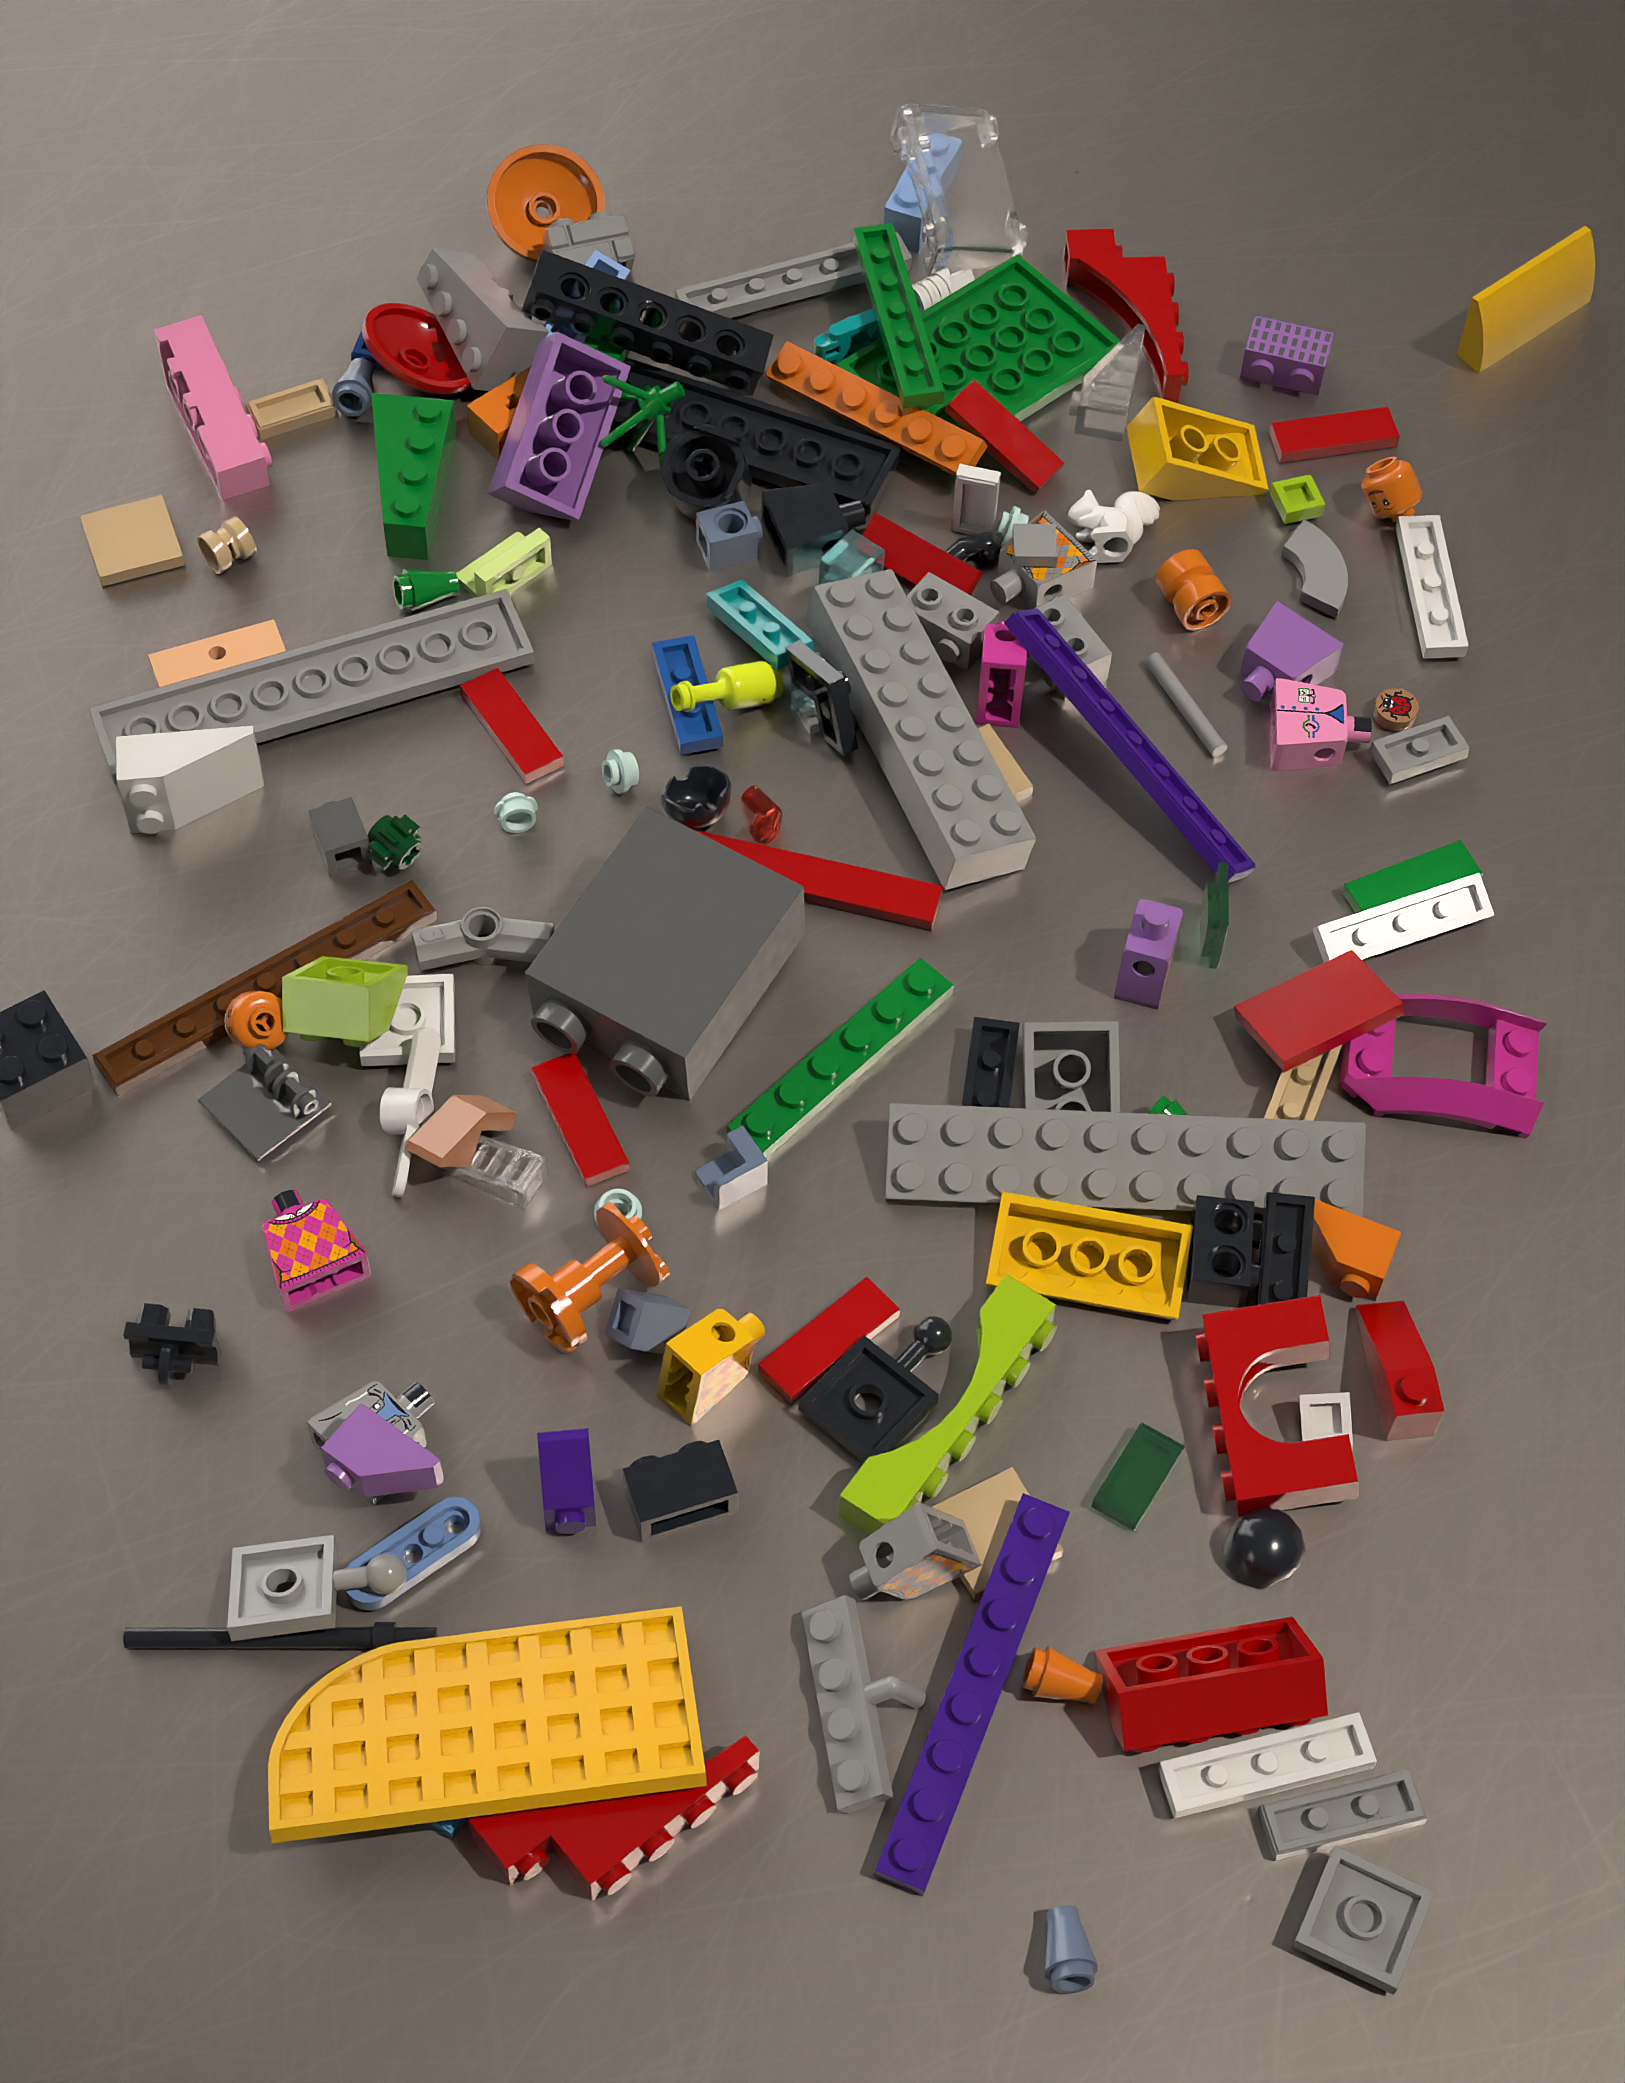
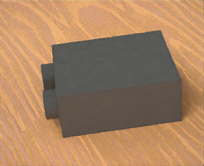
(664, 955)

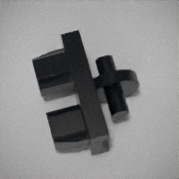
(172, 1347)

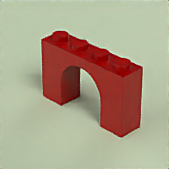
(1262, 1470)

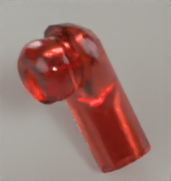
(767, 815)

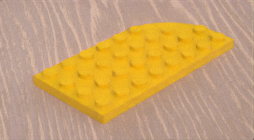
(489, 1726)

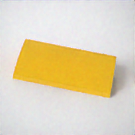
(1529, 301)
(1091, 1255)

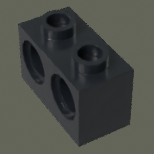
(1218, 1251)

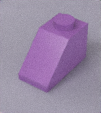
(378, 1457)

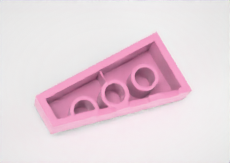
(212, 408)

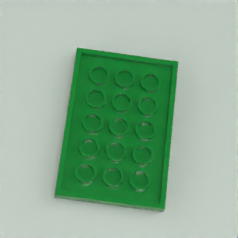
(1007, 334)

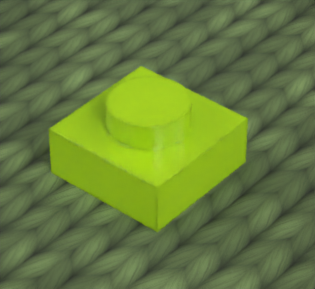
(1297, 499)

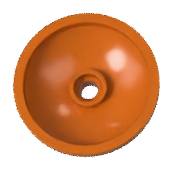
(540, 178)

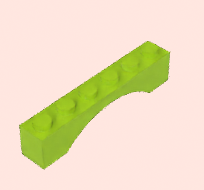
(1008, 1332)

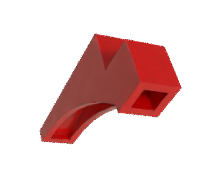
(1134, 293)
(609, 1836)

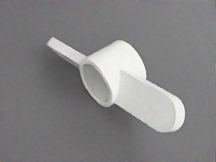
(410, 1107)

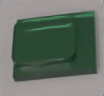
(1215, 917)

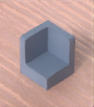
(736, 1172)
(645, 1320)

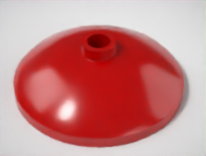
(413, 348)

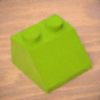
(342, 999)

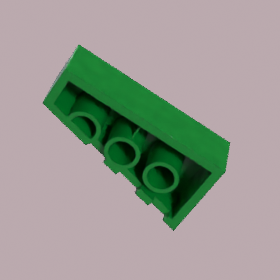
(413, 460)

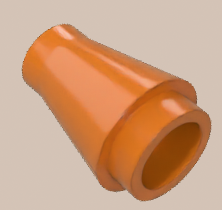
(1059, 1677)

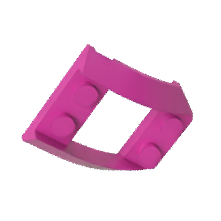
(1511, 1068)

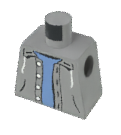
(398, 1411)

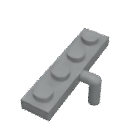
(849, 1704)

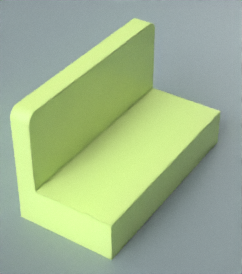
(508, 564)

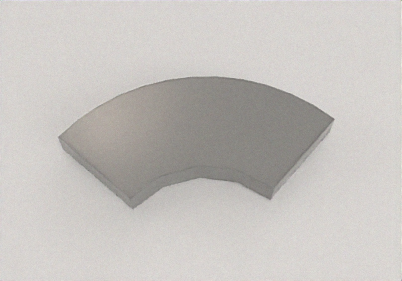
(1321, 568)

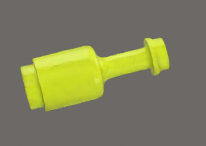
(734, 687)

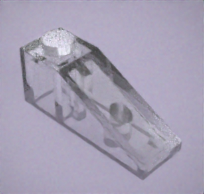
(1108, 390)

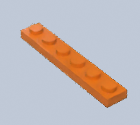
(874, 409)

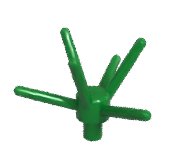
(653, 406)

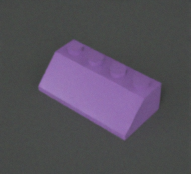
(558, 429)

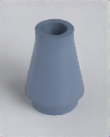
(354, 388)
(1069, 1956)

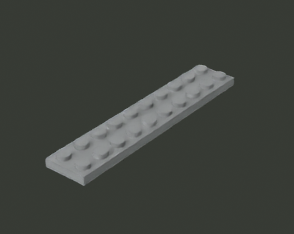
(330, 676)
(1118, 1157)

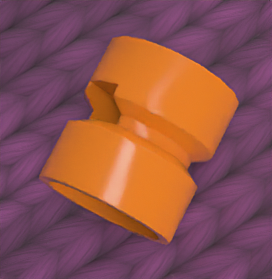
(1193, 589)

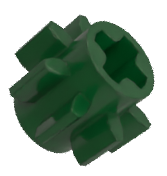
(394, 842)

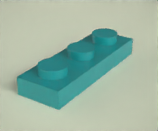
(756, 621)

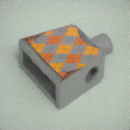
(1043, 584)
(914, 1554)

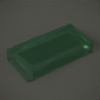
(1138, 1476)

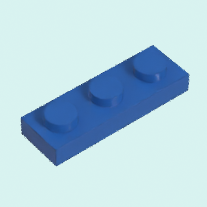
(677, 662)

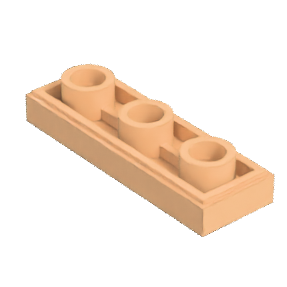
(216, 653)

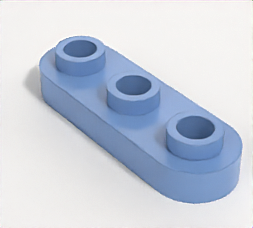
(423, 1535)

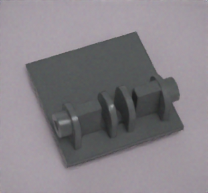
(264, 1101)

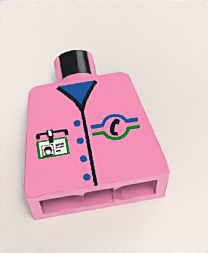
(1311, 726)

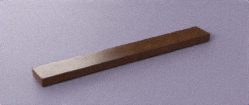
(202, 1019)

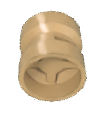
(226, 545)

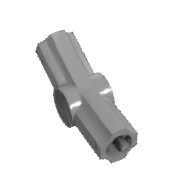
(460, 942)

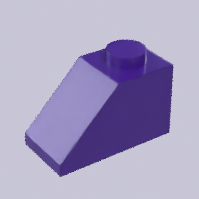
(566, 1480)

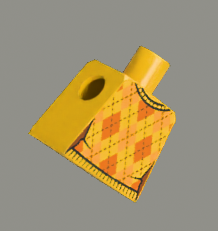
(707, 1362)

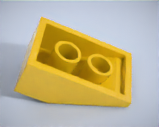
(1194, 453)

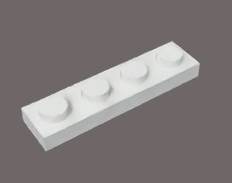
(1431, 587)
(1405, 920)
(1266, 1765)

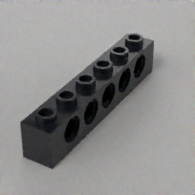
(675, 332)

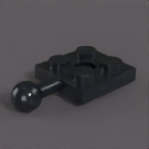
(872, 1370)

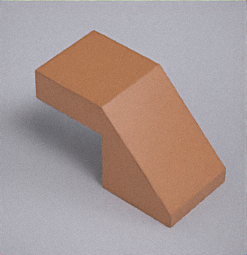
(455, 1129)

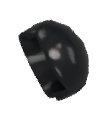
(698, 798)
(1263, 1547)

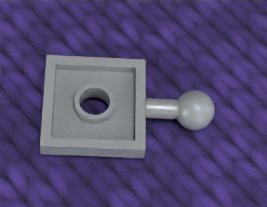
(311, 1602)

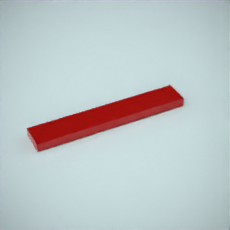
(847, 885)

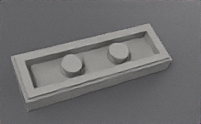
(1342, 1814)

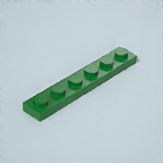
(898, 316)
(843, 1056)

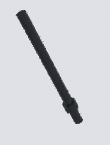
(218, 1637)

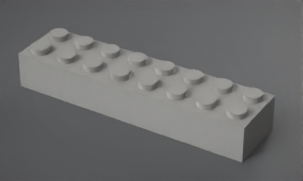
(920, 730)

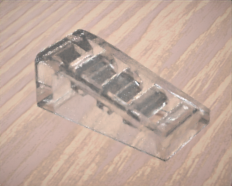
(516, 1193)

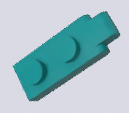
(847, 337)

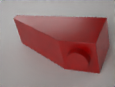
(1400, 1371)

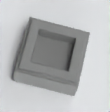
(1034, 545)

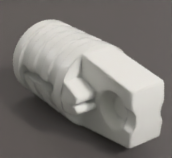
(939, 286)

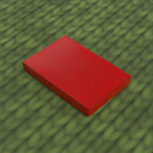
(1318, 1010)

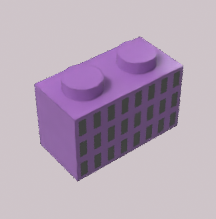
(1286, 355)

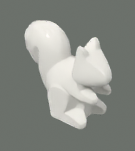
(1114, 527)

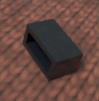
(680, 1489)

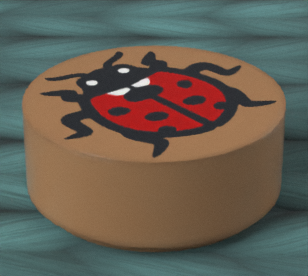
(1395, 709)

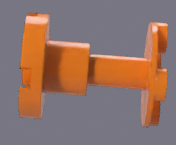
(575, 1286)

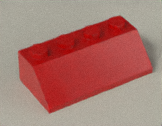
(1212, 1684)

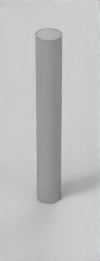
(1186, 704)

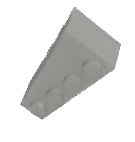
(479, 318)

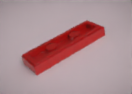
(1334, 434)
(1005, 436)
(916, 557)
(512, 725)
(580, 1119)
(824, 1340)

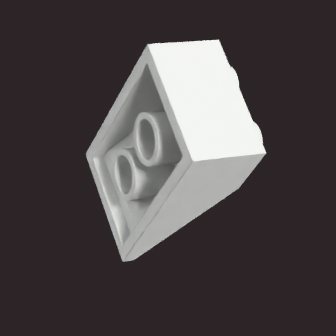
(184, 775)

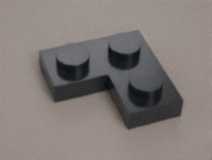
(830, 693)

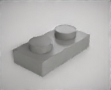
(1419, 749)

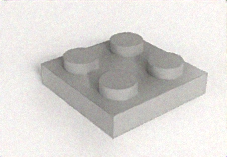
(1364, 1919)

